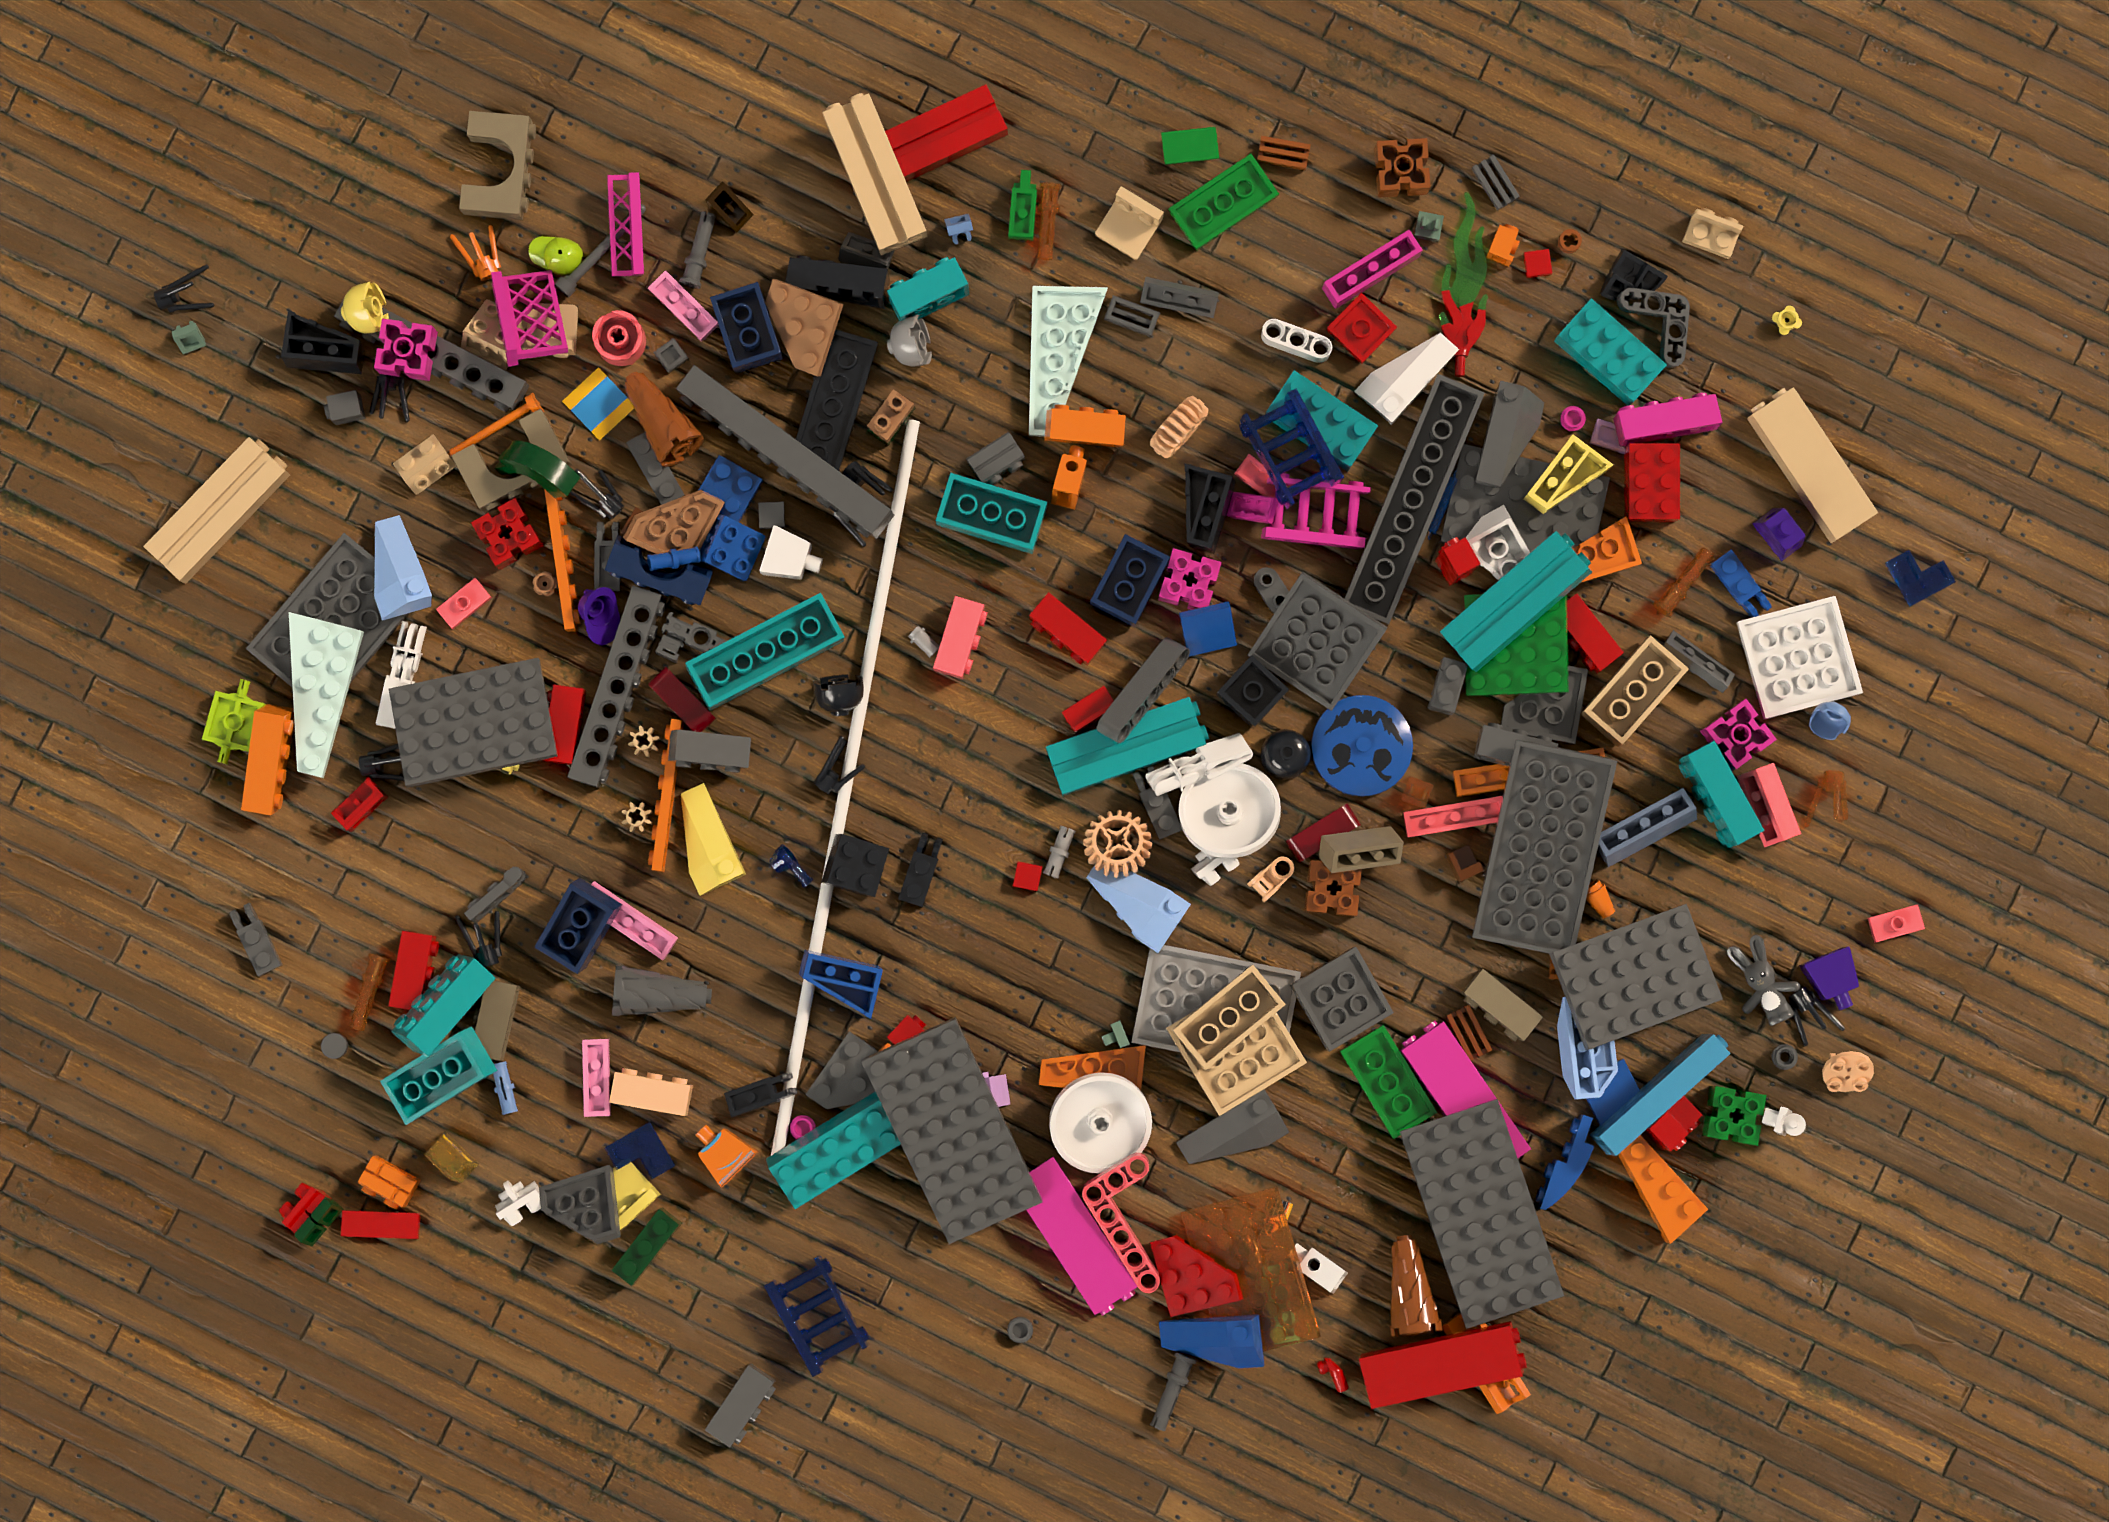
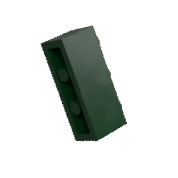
(646, 1246)

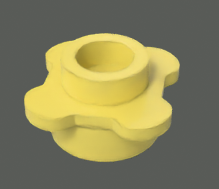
(1791, 314)

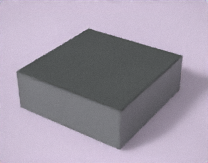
(671, 355)
(771, 514)

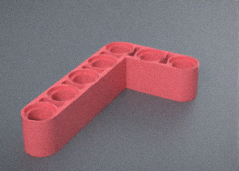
(1118, 1222)

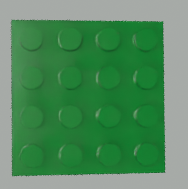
(1530, 663)

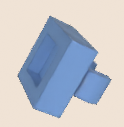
(959, 225)

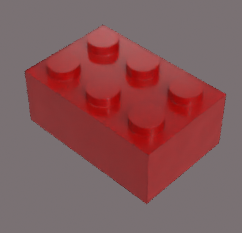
(1652, 482)

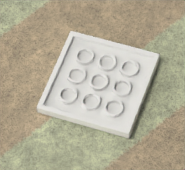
(1799, 657)

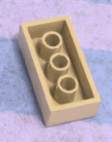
(1634, 691)
(1228, 1017)

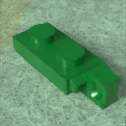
(1023, 208)

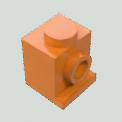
(1503, 245)

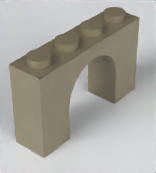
(507, 198)
(491, 490)

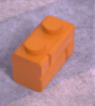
(389, 1182)

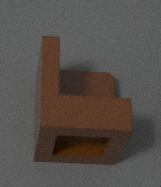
(1464, 863)

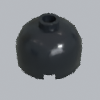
(839, 693)
(1285, 754)

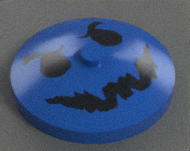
(1362, 746)

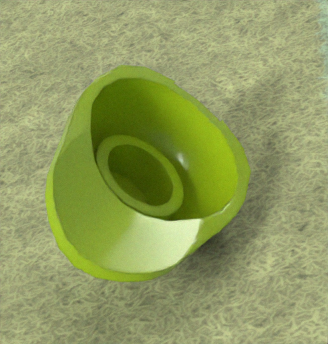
(544, 253)

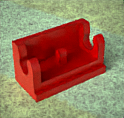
(359, 805)

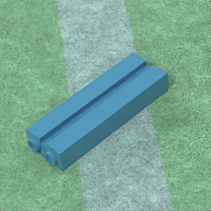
(1660, 1093)

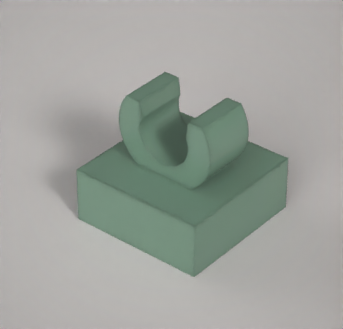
(1428, 226)
(188, 338)
(1117, 1035)

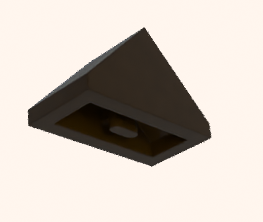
(728, 207)

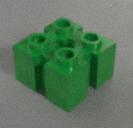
(1747, 1106)

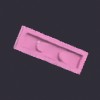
(683, 305)
(596, 1077)

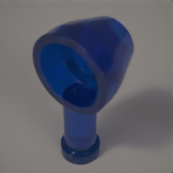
(784, 860)

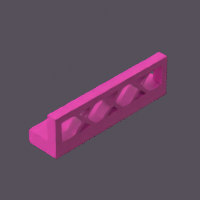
(635, 224)

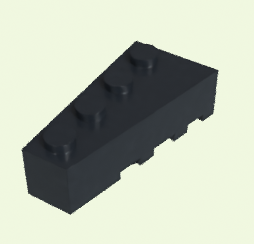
(840, 281)

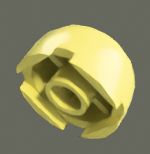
(364, 308)

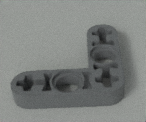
(1669, 317)

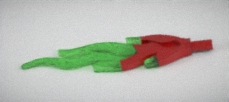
(1467, 284)

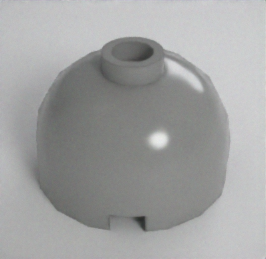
(909, 342)

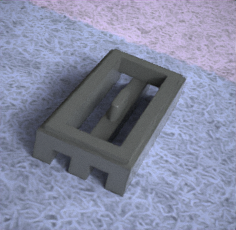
(1502, 175)
(1116, 300)

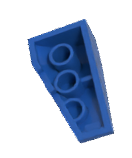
(1223, 1340)

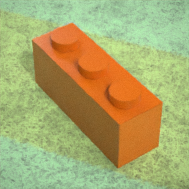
(1085, 426)

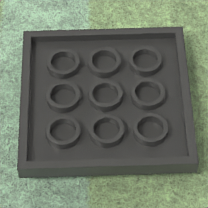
(1317, 641)

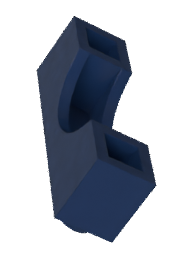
(686, 583)

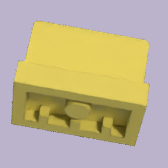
(632, 1193)

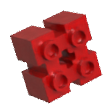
(522, 537)

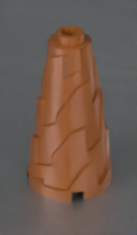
(665, 426)
(1412, 1301)

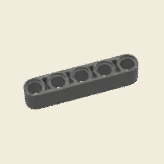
(1143, 690)

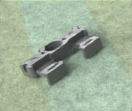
(677, 634)

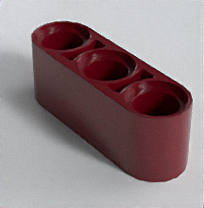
(681, 700)
(1308, 841)

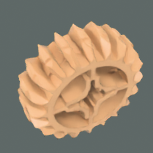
(1179, 427)
(1132, 857)

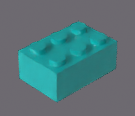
(928, 290)

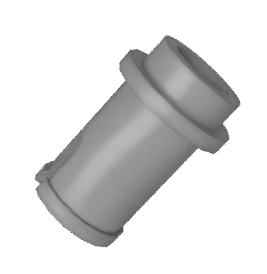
(923, 641)

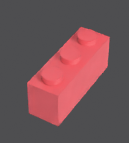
(960, 638)
(1770, 804)

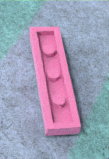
(641, 928)

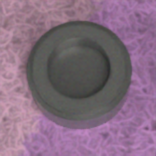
(334, 1046)
(1020, 1329)

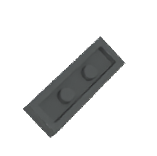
(1179, 297)
(659, 477)
(1699, 662)

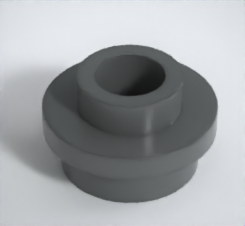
(1792, 1057)

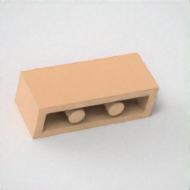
(651, 1092)

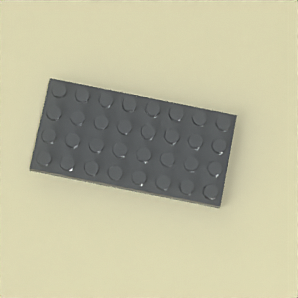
(1544, 847)
(952, 1130)
(1481, 1213)

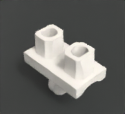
(1205, 868)
(1784, 1121)
(514, 1198)

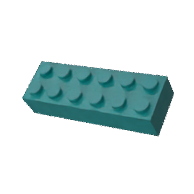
(765, 651)
(833, 1151)

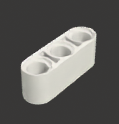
(1309, 339)

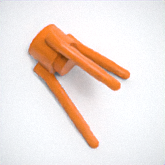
(485, 264)

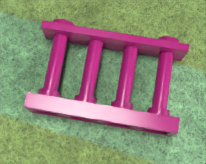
(1325, 535)

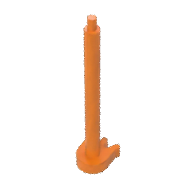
(530, 405)

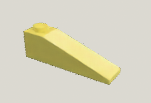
(709, 848)

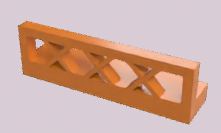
(1498, 1393)

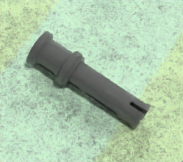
(695, 261)
(1176, 1380)

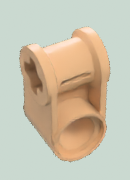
(1270, 879)

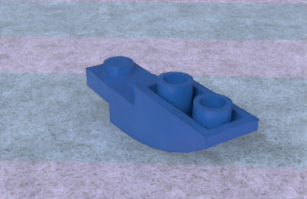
(1564, 1174)

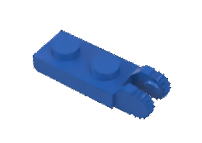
(1739, 583)

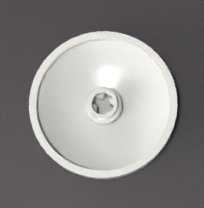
(1230, 812)
(1099, 1121)

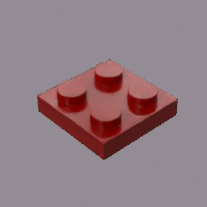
(1361, 328)

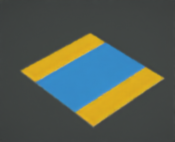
(598, 403)

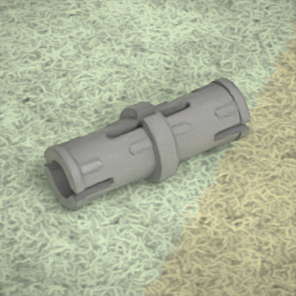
(1059, 852)

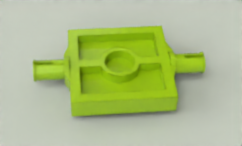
(231, 721)

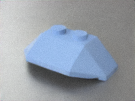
(1583, 1070)

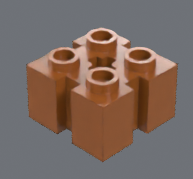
(1413, 157)
(1320, 899)

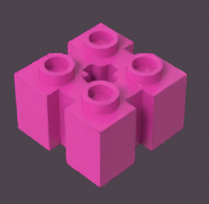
(396, 337)
(1182, 566)
(1740, 719)

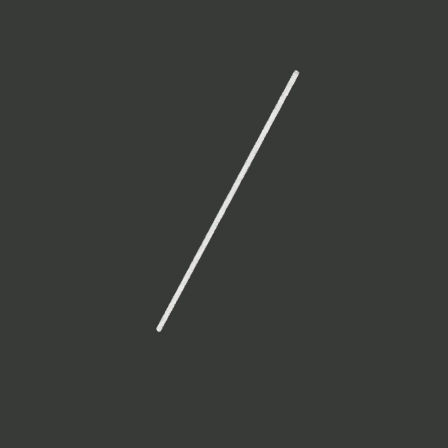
(849, 765)

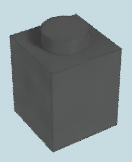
(344, 407)

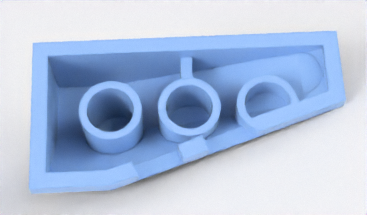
(399, 578)
(1142, 904)

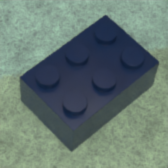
(746, 327)
(1129, 580)
(578, 925)

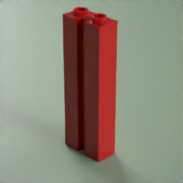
(946, 132)
(1442, 1364)

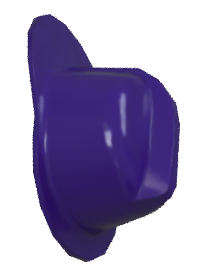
(600, 614)

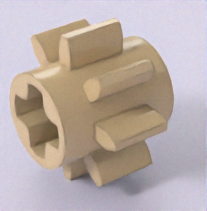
(644, 748)
(639, 824)

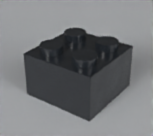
(1252, 692)
(855, 865)

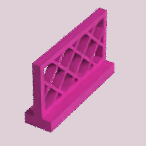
(509, 324)

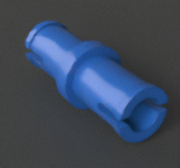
(673, 558)

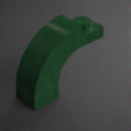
(538, 465)

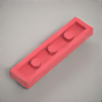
(1452, 816)

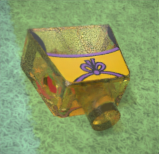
(451, 1158)

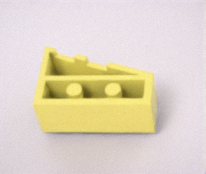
(1567, 473)

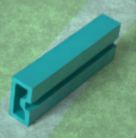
(1517, 600)
(1156, 738)

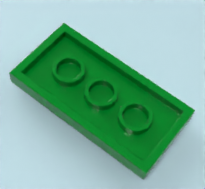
(1223, 202)
(1388, 1081)

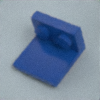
(731, 547)

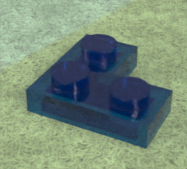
(1917, 584)
(641, 1144)

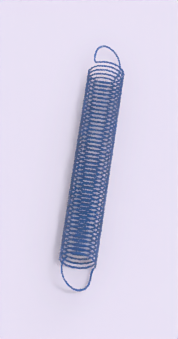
(1445, 505)

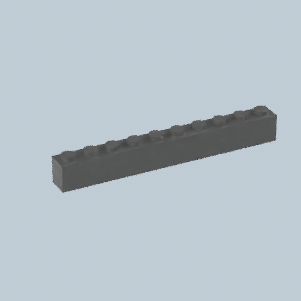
(785, 452)

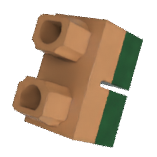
(889, 417)

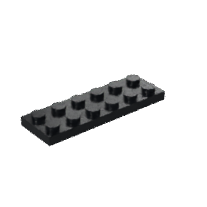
(837, 397)

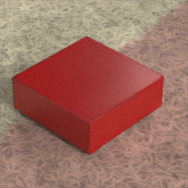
(1537, 263)
(1027, 876)

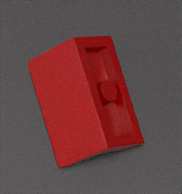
(1088, 709)

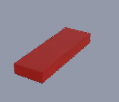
(380, 1224)

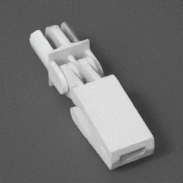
(402, 668)
(1210, 760)

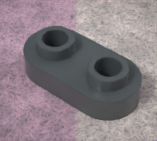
(1270, 591)

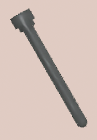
(568, 283)

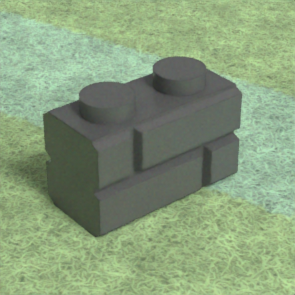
(996, 460)
(1447, 686)

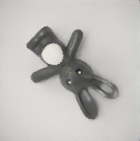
(1761, 978)

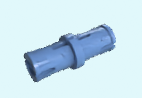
(507, 1104)

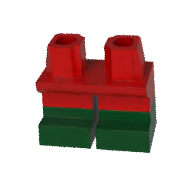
(309, 1214)

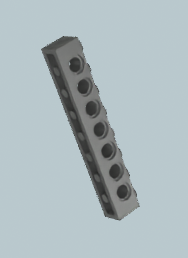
(513, 387)
(638, 600)

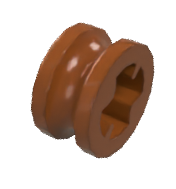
(1572, 248)

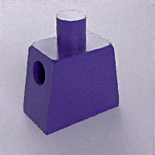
(1780, 532)
(1833, 976)

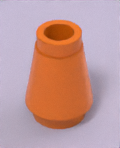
(1599, 899)

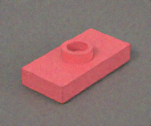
(1255, 476)
(464, 603)
(1896, 923)

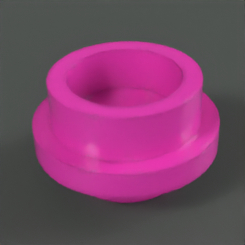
(1572, 418)
(801, 1125)

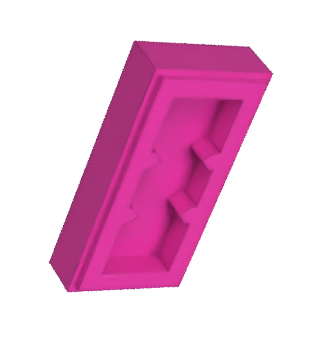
(1252, 507)

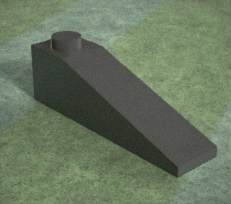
(1511, 425)
(1240, 1129)

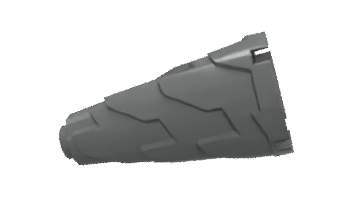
(651, 992)

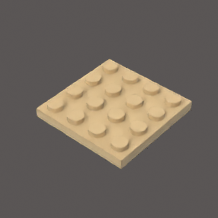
(1248, 1067)

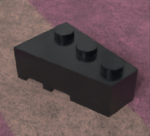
(320, 348)

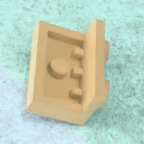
(424, 464)

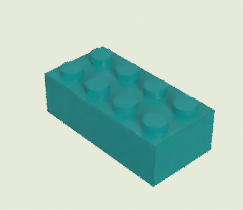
(1610, 352)
(1341, 426)
(991, 513)
(1721, 795)
(442, 1004)
(438, 1077)

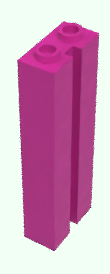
(1452, 1076)
(1079, 1240)

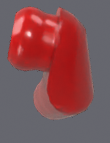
(1336, 1373)

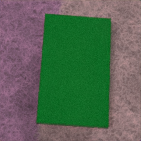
(1190, 145)

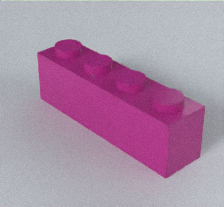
(1372, 269)
(1667, 419)

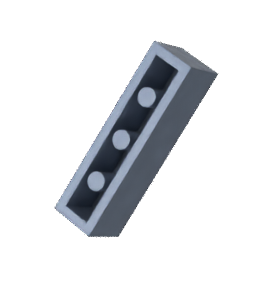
(1646, 827)

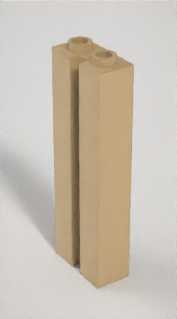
(874, 173)
(1811, 464)
(217, 509)

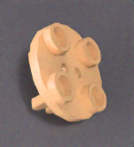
(1848, 1072)

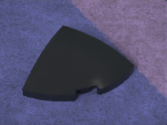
(1630, 273)

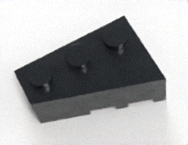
(1207, 504)

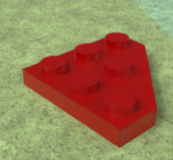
(1192, 1277)

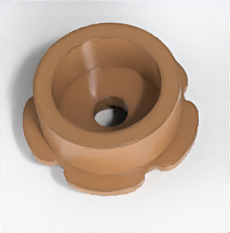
(545, 577)

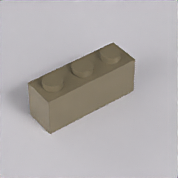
(1361, 849)
(1501, 1006)
(496, 1017)

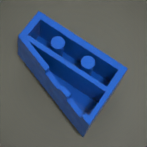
(843, 978)

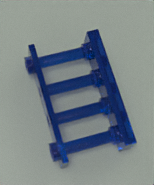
(1304, 428)
(804, 1336)

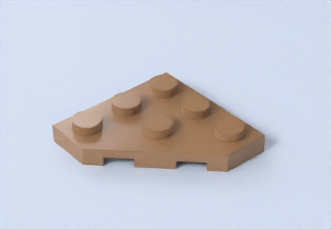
(804, 324)
(675, 524)

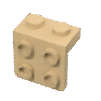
(570, 320)

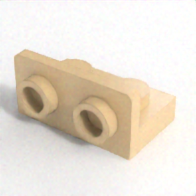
(1712, 232)

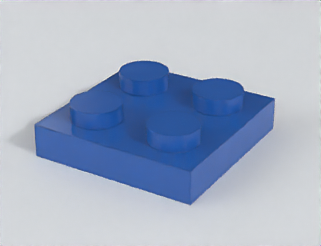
(731, 485)

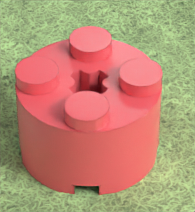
(612, 326)

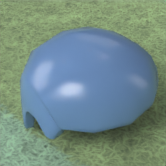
(1829, 720)

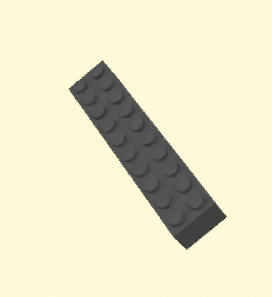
(1413, 498)

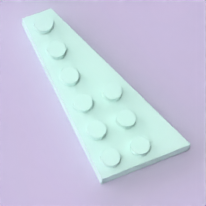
(1059, 337)
(321, 674)

